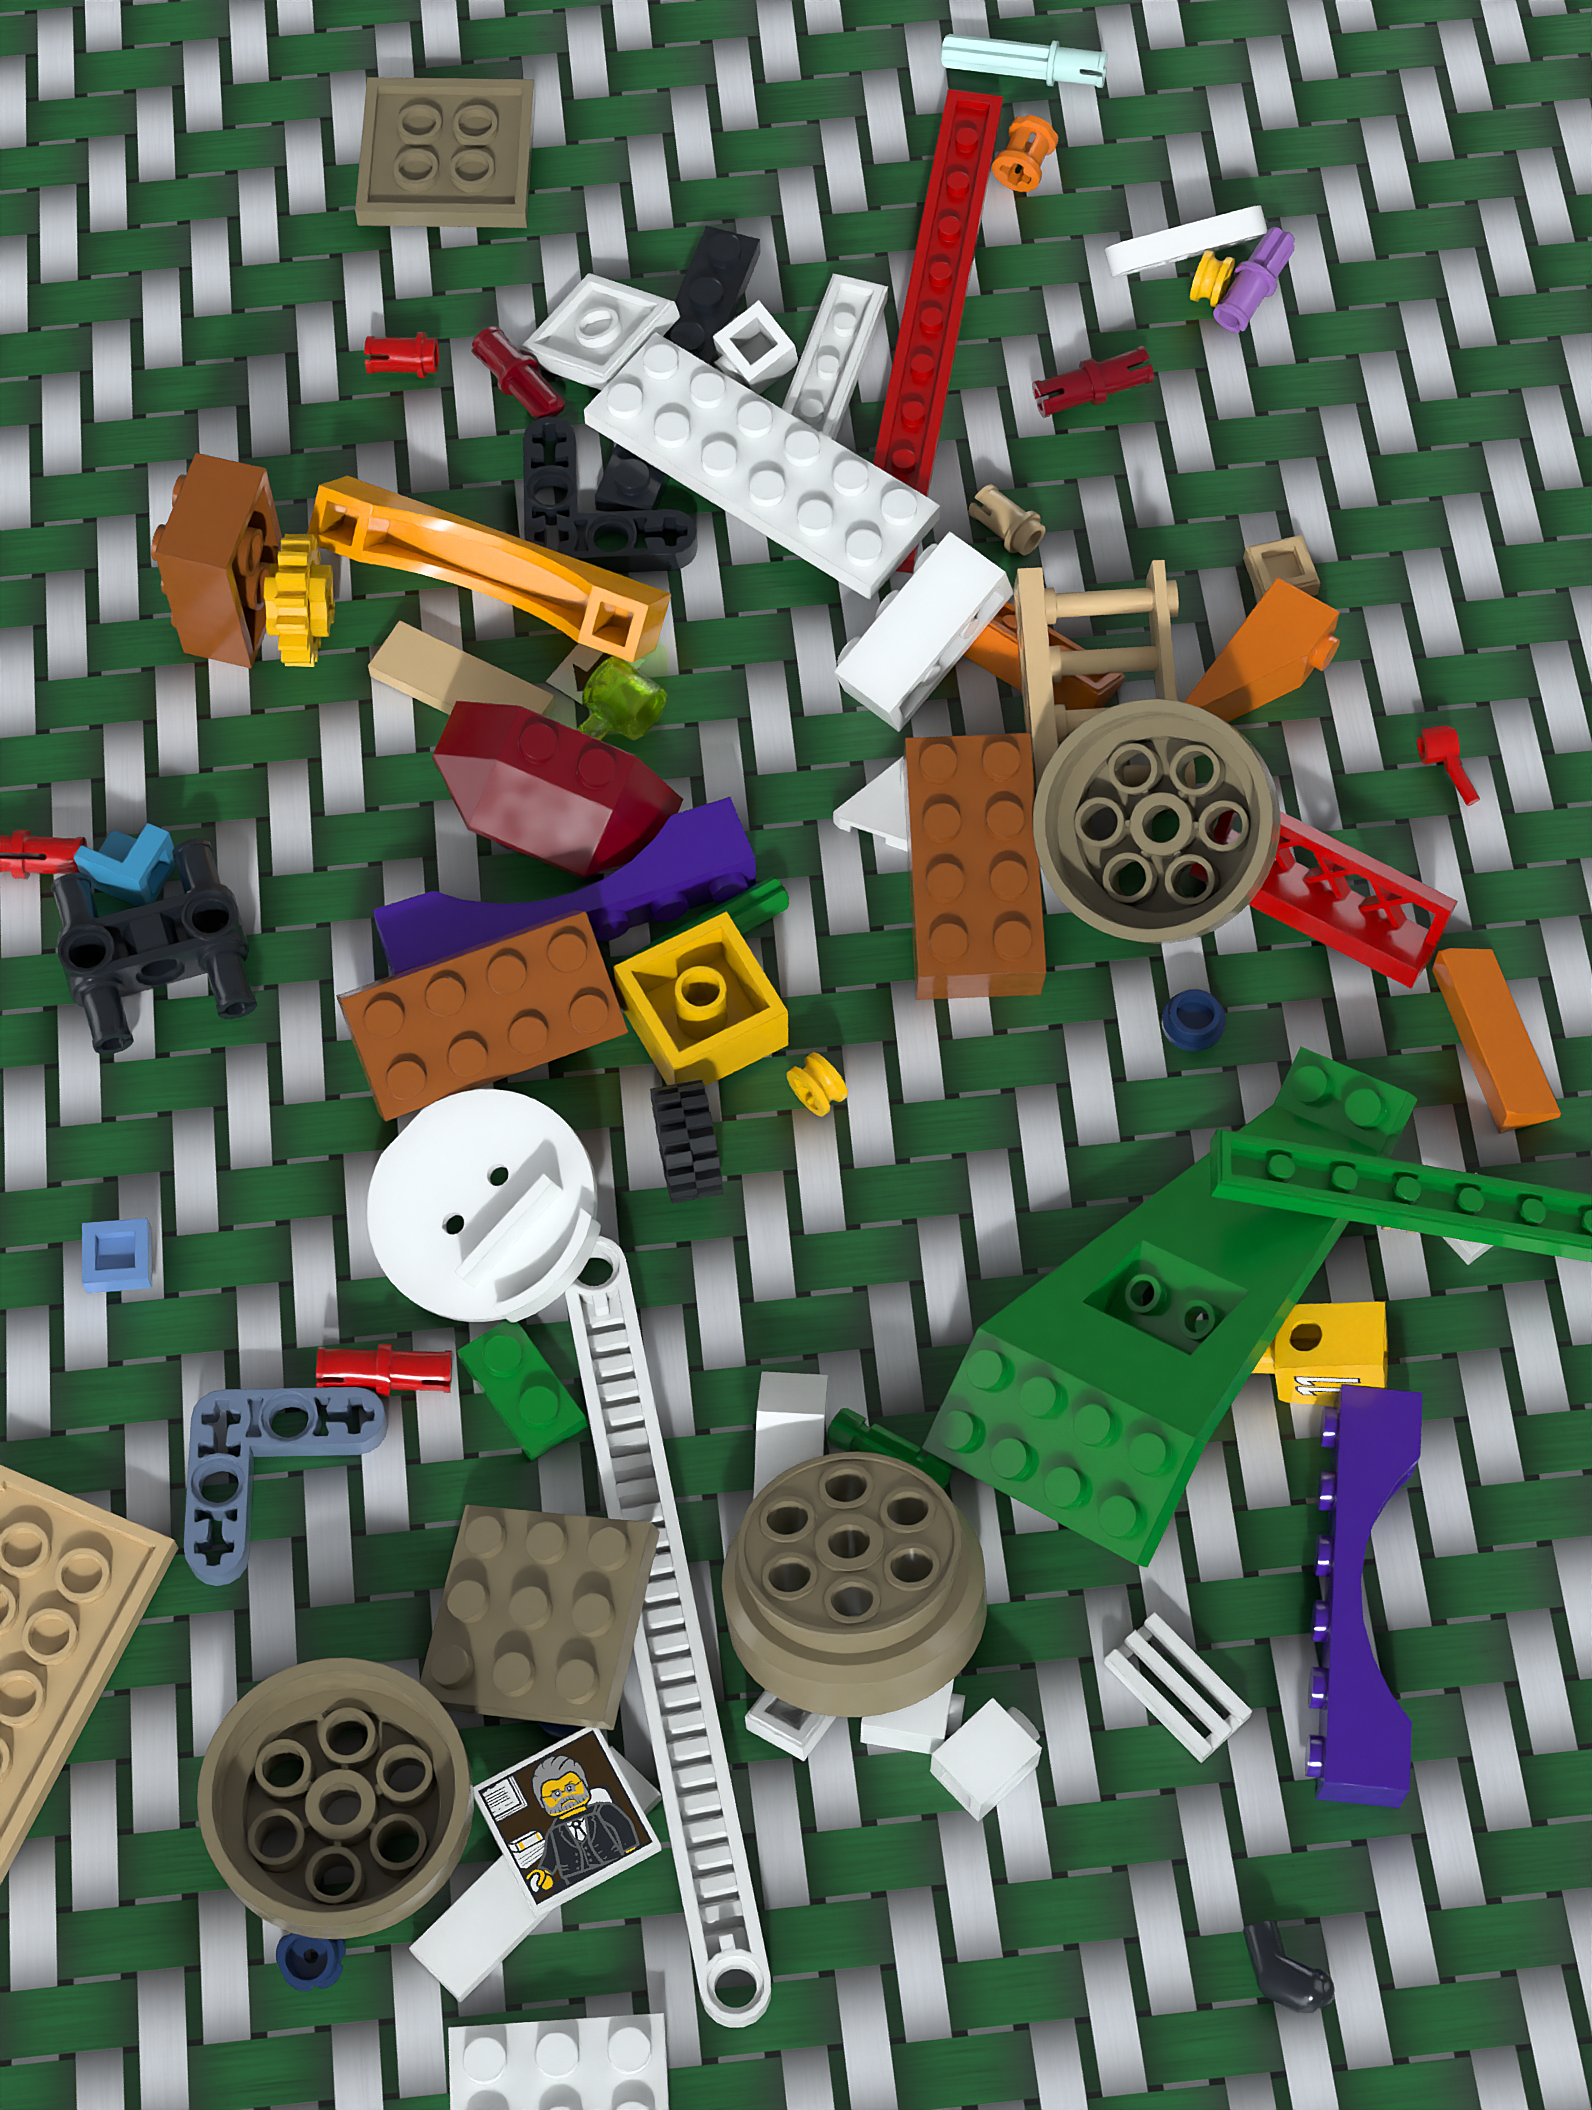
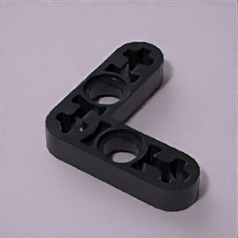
(581, 530)

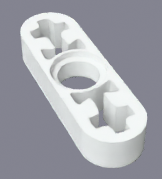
(1186, 241)

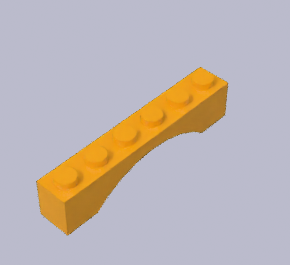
(415, 537)

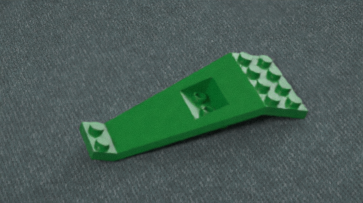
(1108, 1402)

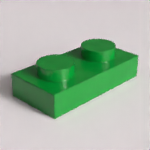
(522, 1388)

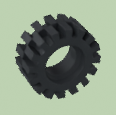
(686, 1141)

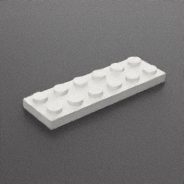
(762, 465)

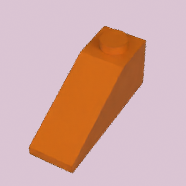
(1269, 653)

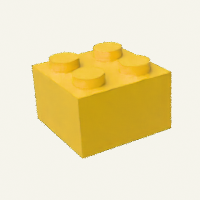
(702, 1003)

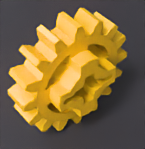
(299, 600)

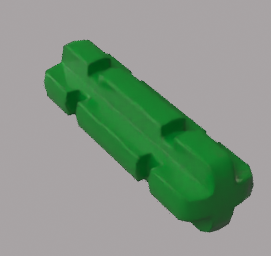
(850, 1432)

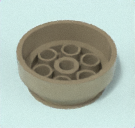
(1089, 776)
(895, 1532)
(298, 1719)

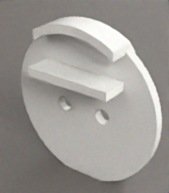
(517, 1239)

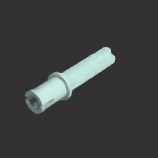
(1025, 59)

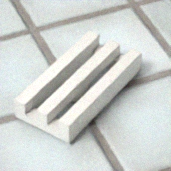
(1196, 1669)

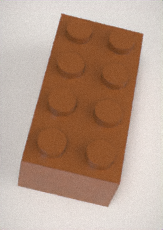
(973, 866)
(482, 1014)

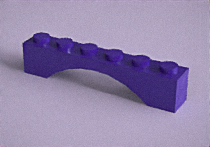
(690, 863)
(1363, 1730)

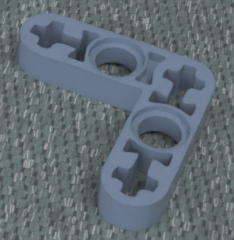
(255, 1438)

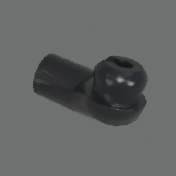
(1284, 1978)

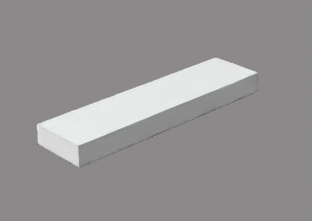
(835, 353)
(494, 1916)

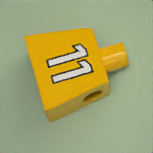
(1327, 1349)

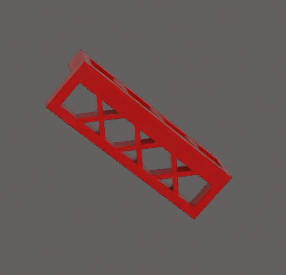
(1327, 909)

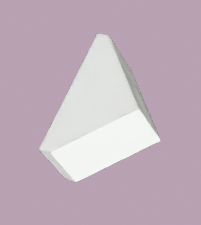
(788, 1423)

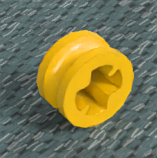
(1212, 278)
(817, 1084)

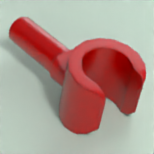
(1442, 745)

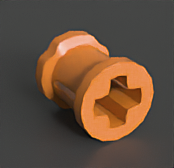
(1025, 153)

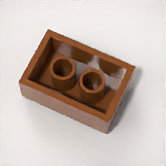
(218, 557)

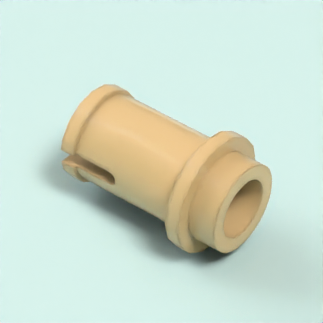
(1016, 527)

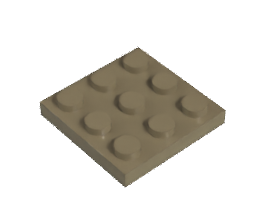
(446, 152)
(539, 1615)

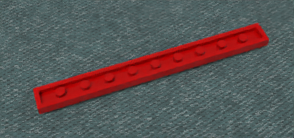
(937, 292)

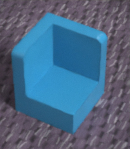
(130, 866)

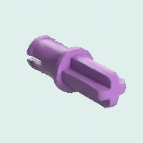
(1254, 280)

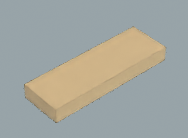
(445, 674)

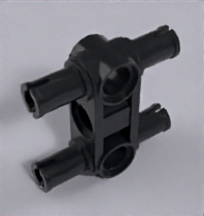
(152, 946)

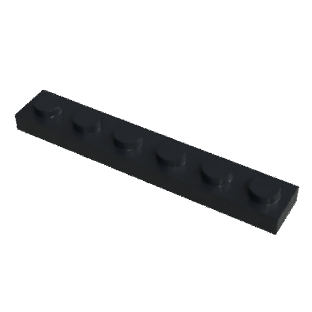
(705, 306)

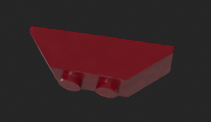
(550, 788)

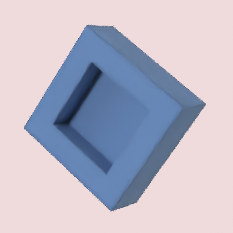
(116, 1255)

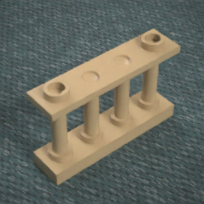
(1046, 664)

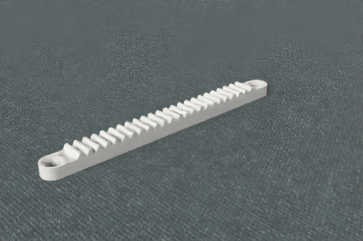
(669, 1646)

